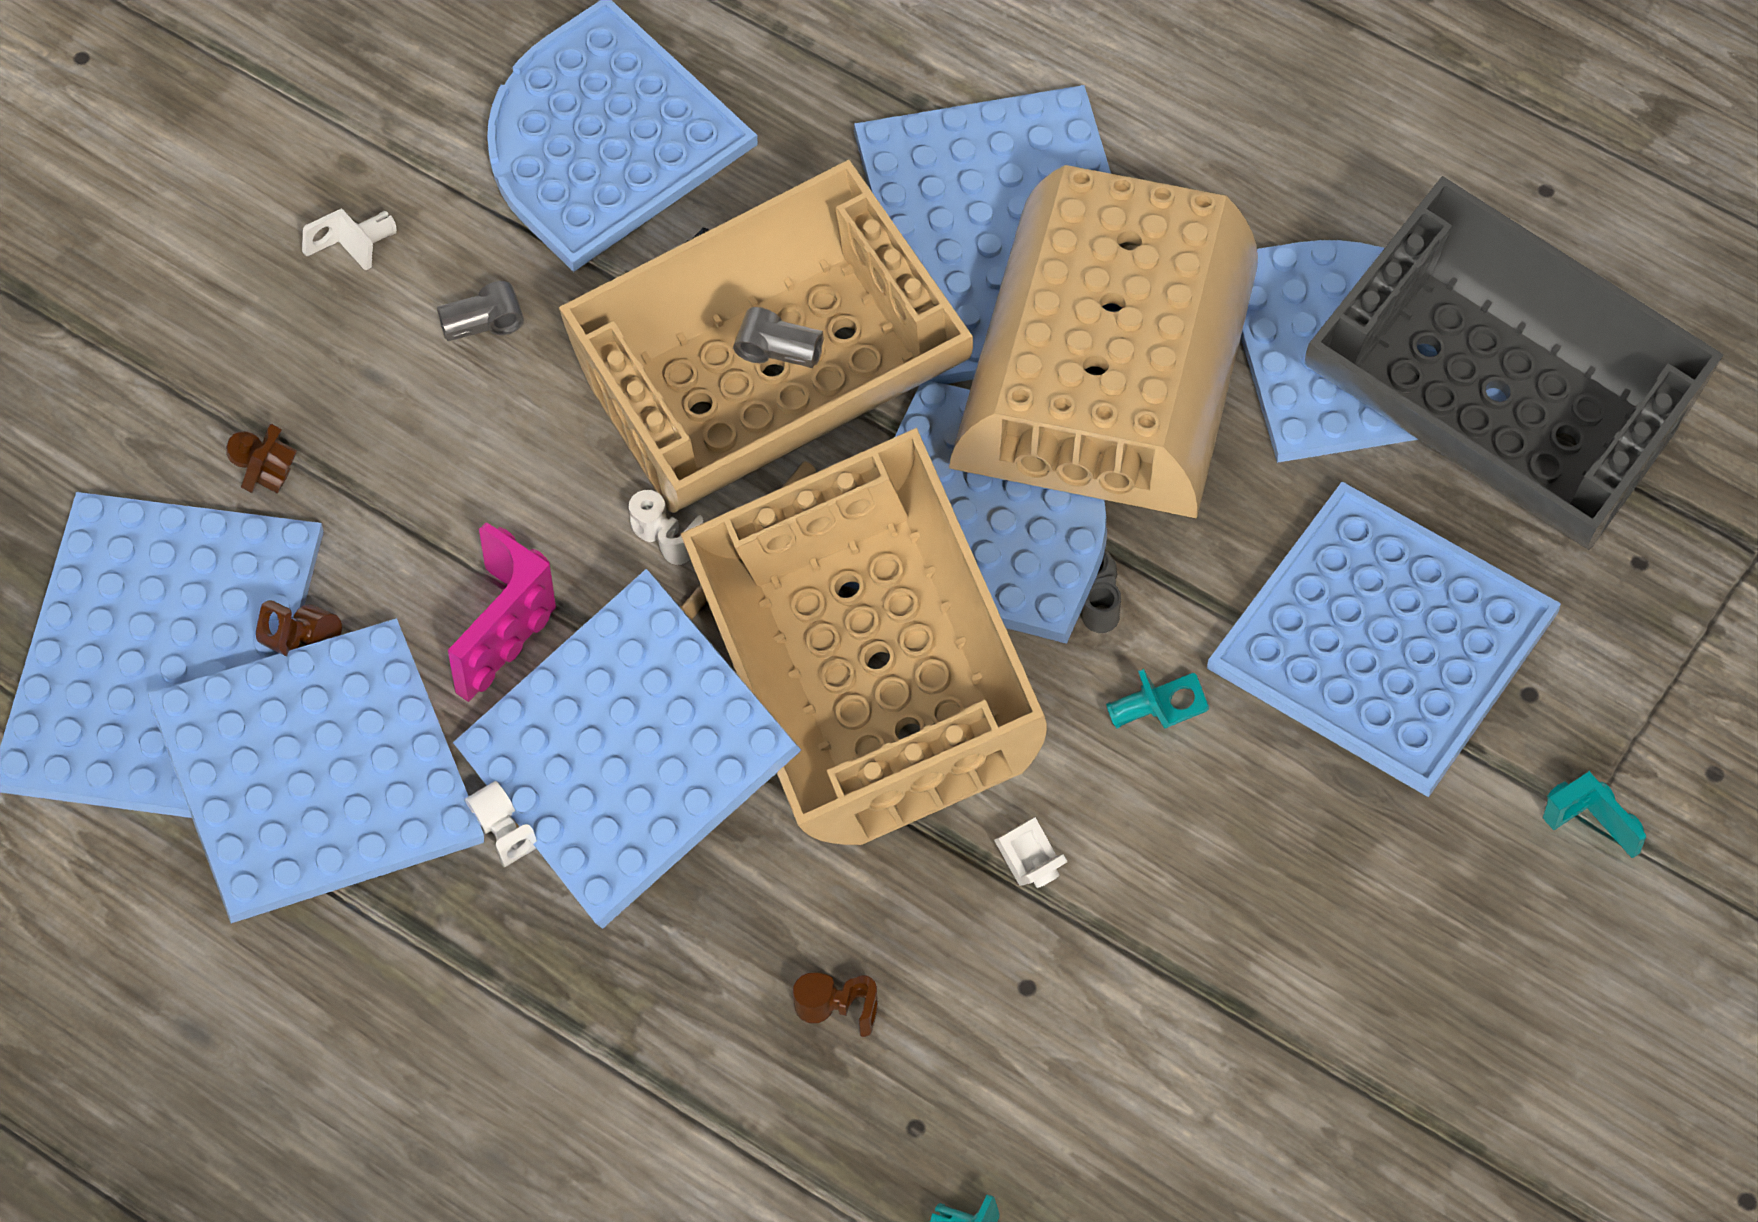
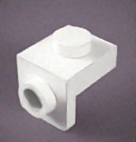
(1030, 854)

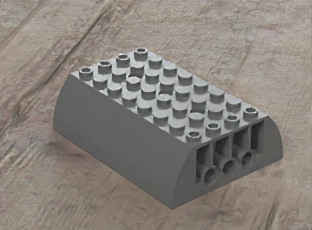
(1519, 321)

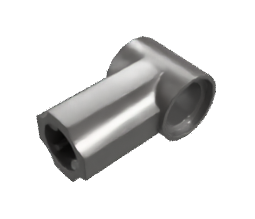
(492, 310)
(767, 336)

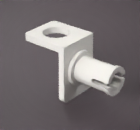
(354, 237)

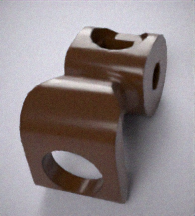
(307, 626)
(817, 998)

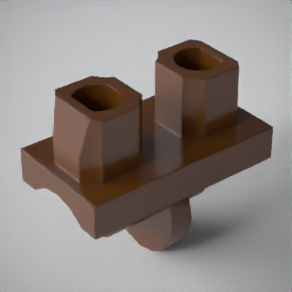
(265, 462)

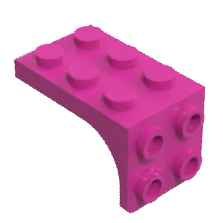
(509, 619)

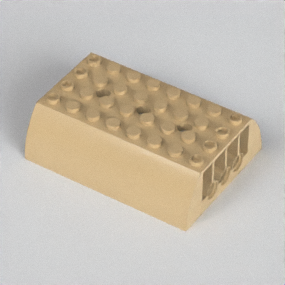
(814, 259)
(1150, 422)
(806, 651)

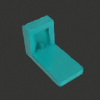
(1588, 793)

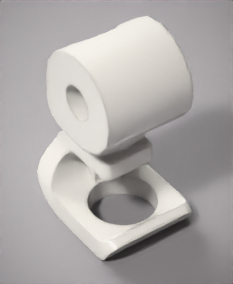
(651, 523)
(494, 814)

